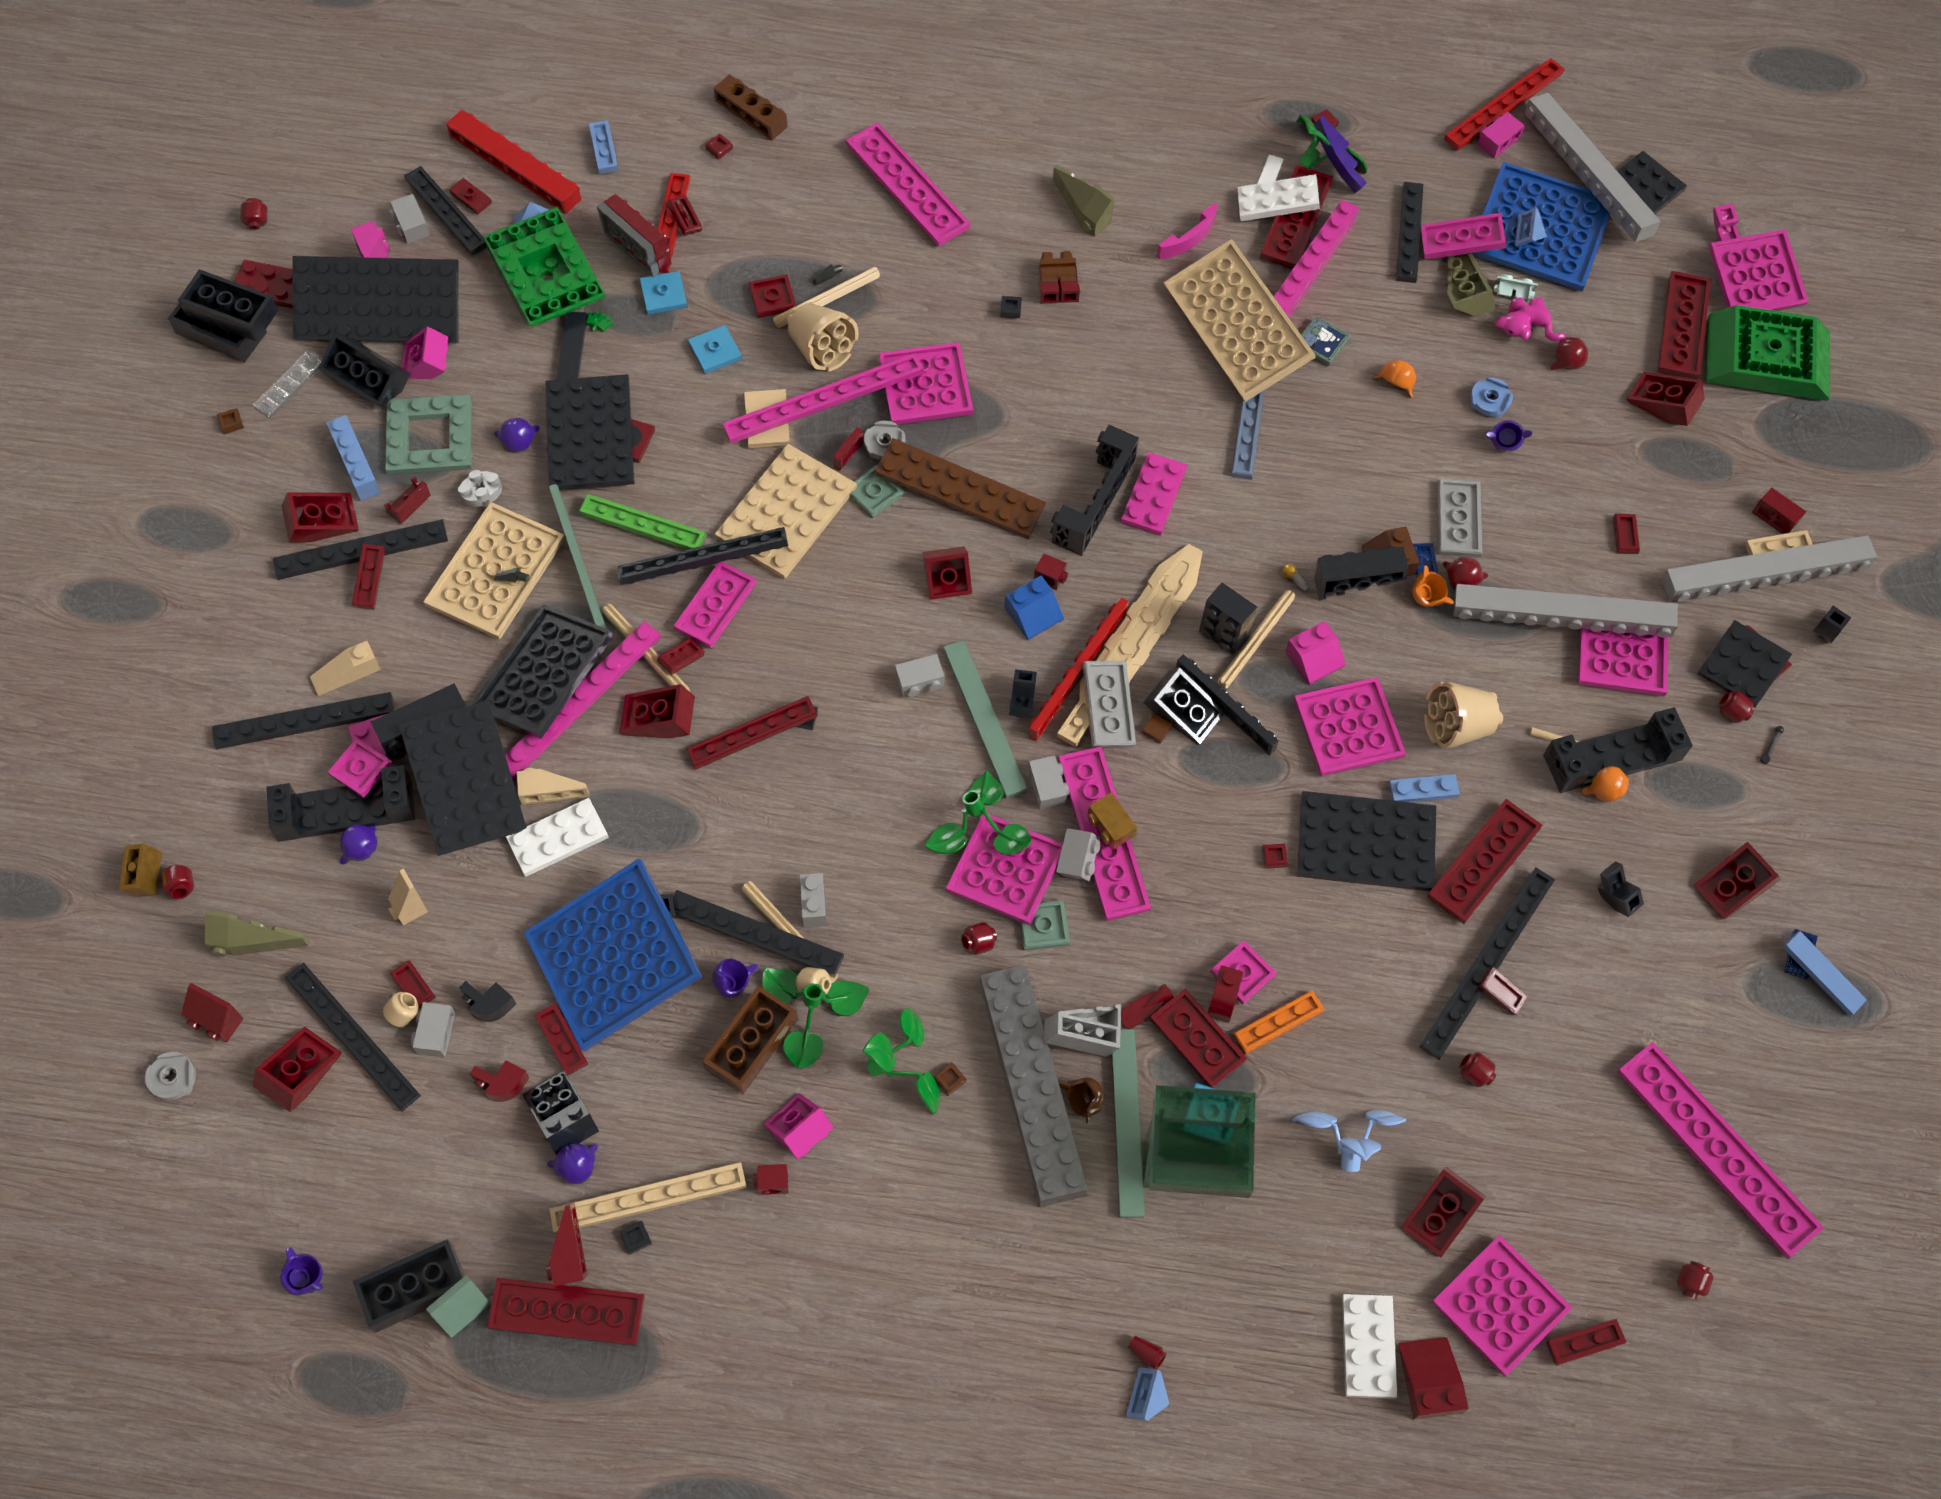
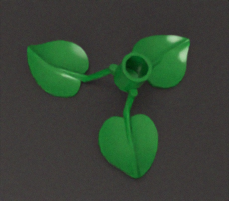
(1312, 155)
(984, 791)
(845, 1000)
(883, 1061)

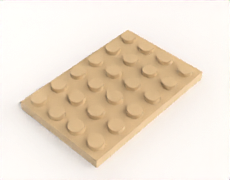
(793, 495)
(494, 545)

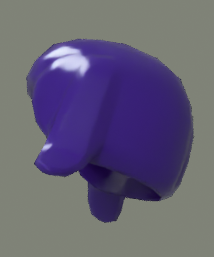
(516, 434)
(1508, 435)
(358, 843)
(732, 977)
(574, 1162)
(301, 1273)

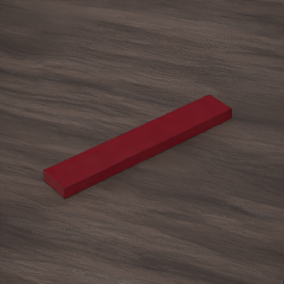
(751, 732)

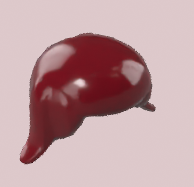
(1570, 354)
(1464, 571)

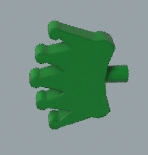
(598, 321)

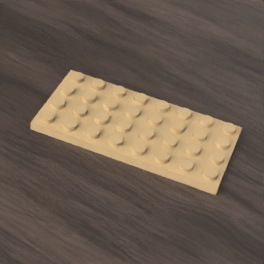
(1239, 320)

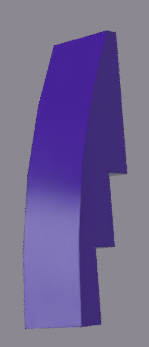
(1338, 156)

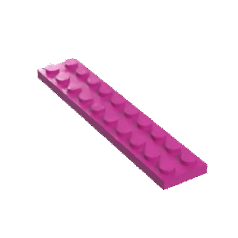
(1720, 1150)

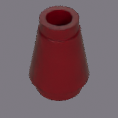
(1147, 1352)

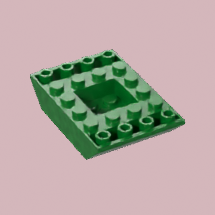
(538, 249)
(1743, 358)

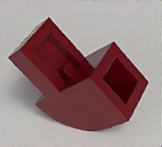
(1225, 994)
(503, 1086)

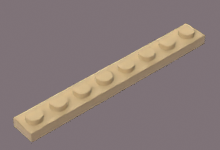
(654, 1196)

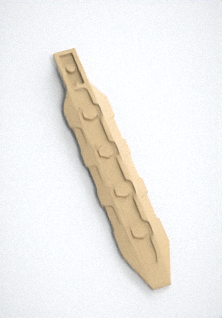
(1142, 627)

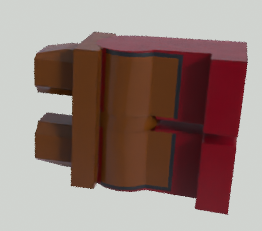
(1061, 271)

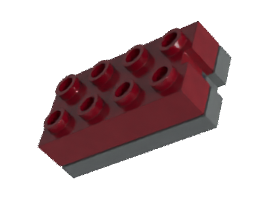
(634, 234)

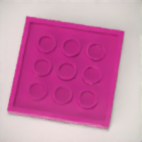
(1759, 271)
(937, 392)
(1623, 661)
(1349, 726)
(1005, 882)
(1501, 1305)

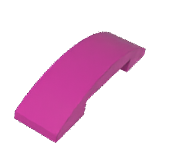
(1725, 222)
(1173, 246)

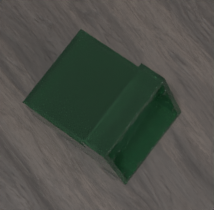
(1200, 1142)

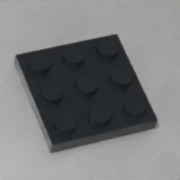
(1651, 181)
(1744, 662)

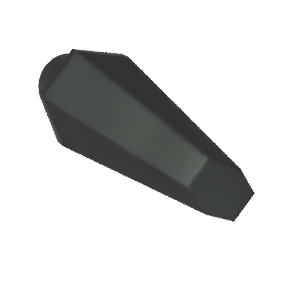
(828, 273)
(512, 576)

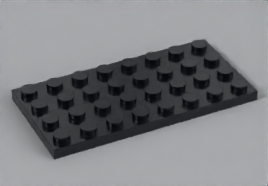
(374, 297)

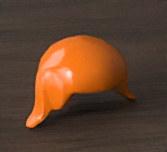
(1400, 374)
(1430, 589)
(1608, 784)

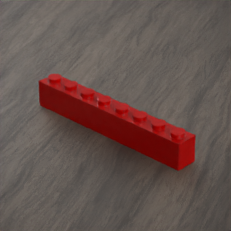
(514, 161)

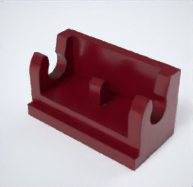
(409, 501)
(1779, 511)

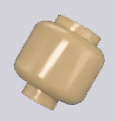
(813, 975)
(401, 1009)

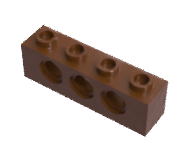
(750, 107)

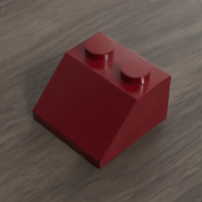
(947, 572)
(210, 1014)

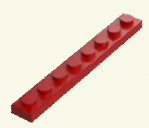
(1504, 103)
(1073, 675)

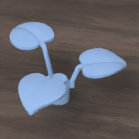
(1353, 1148)

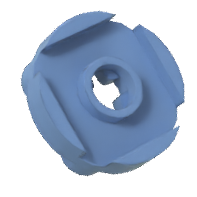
(1489, 407)

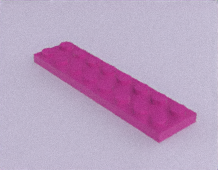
(908, 184)
(1116, 869)

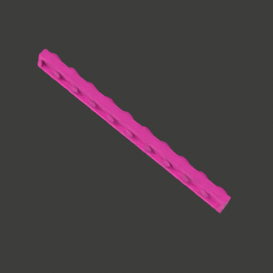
(822, 398)
(585, 695)

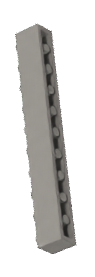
(1592, 167)
(1768, 568)
(1565, 610)

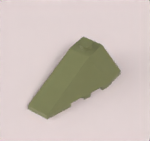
(234, 937)

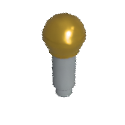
(1290, 571)

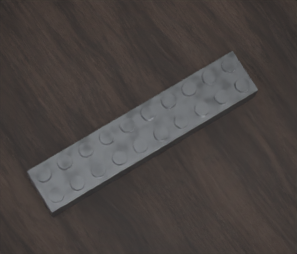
(1033, 1086)

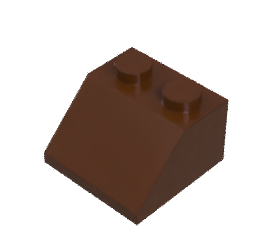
(1399, 538)

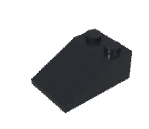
(1184, 705)

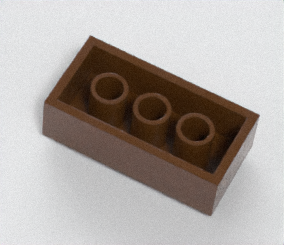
(750, 1040)

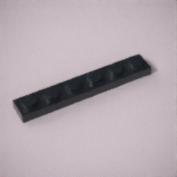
(446, 210)
(1409, 232)
(1233, 709)

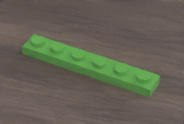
(641, 523)

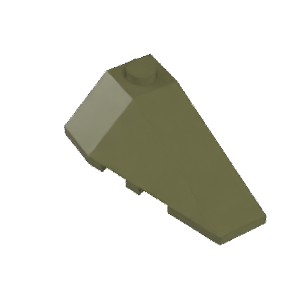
(1088, 203)
(1467, 286)

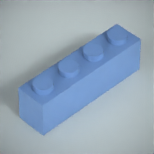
(353, 457)

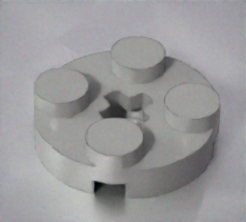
(875, 434)
(480, 488)
(180, 1085)

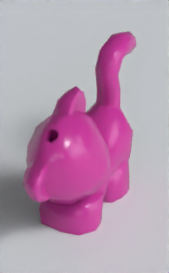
(1521, 316)

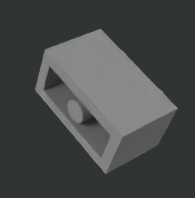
(410, 219)
(919, 675)
(1047, 782)
(1078, 854)
(813, 900)
(433, 1029)

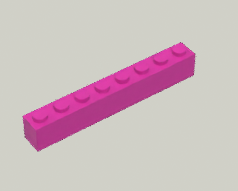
(1316, 256)

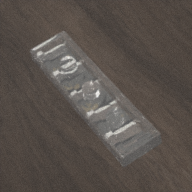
(288, 384)

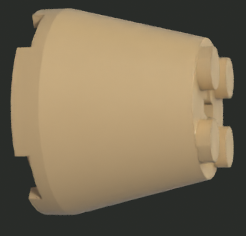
(822, 335)
(1460, 714)

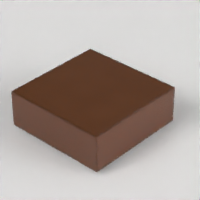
(230, 421)
(1157, 728)
(950, 1078)

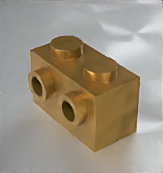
(1111, 821)
(140, 870)

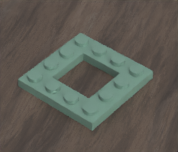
(456, 457)

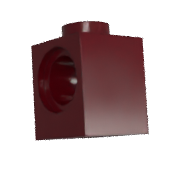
(1051, 570)
(771, 1179)

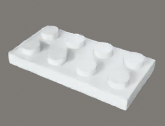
(1278, 197)
(557, 837)
(1369, 1346)

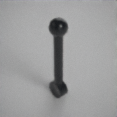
(1765, 759)

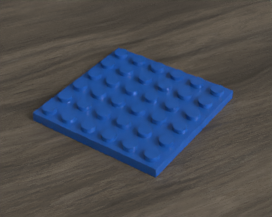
(1571, 220)
(612, 954)

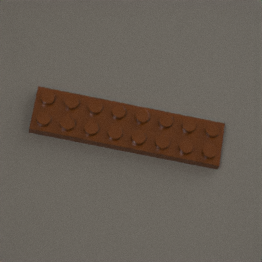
(960, 488)

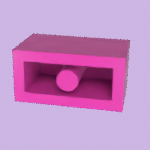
(1500, 134)

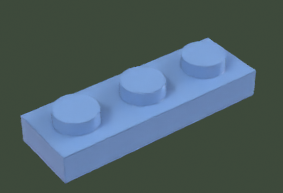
(603, 147)
(1424, 788)

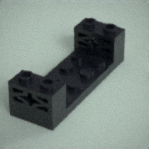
(1074, 529)
(1631, 750)
(337, 808)

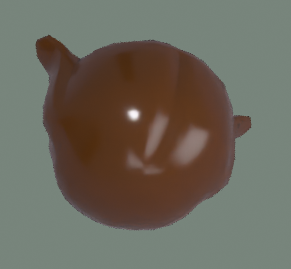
(1081, 1089)

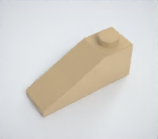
(345, 668)
(544, 786)
(405, 900)

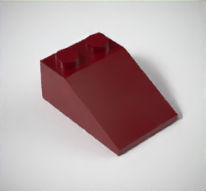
(1668, 397)
(318, 515)
(658, 713)
(1737, 881)
(295, 1069)
(1443, 1211)
(567, 1256)
(1432, 1378)

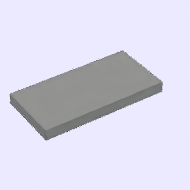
(1459, 518)
(1109, 704)

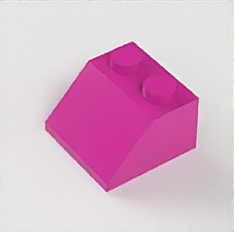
(370, 240)
(425, 354)
(1316, 652)
(799, 1125)

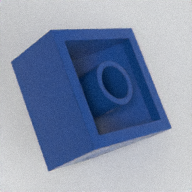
(1033, 607)

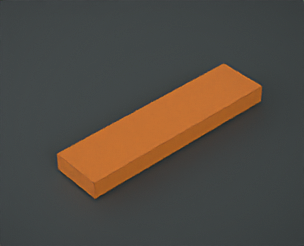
(1278, 1022)

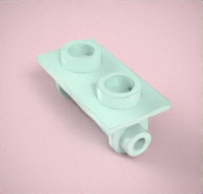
(1522, 287)

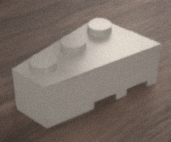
(1086, 1030)

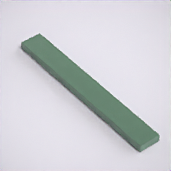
(576, 555)
(985, 719)
(1128, 1127)

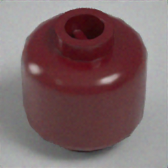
(253, 213)
(1736, 706)
(177, 881)
(978, 938)
(1477, 1069)
(1695, 1280)

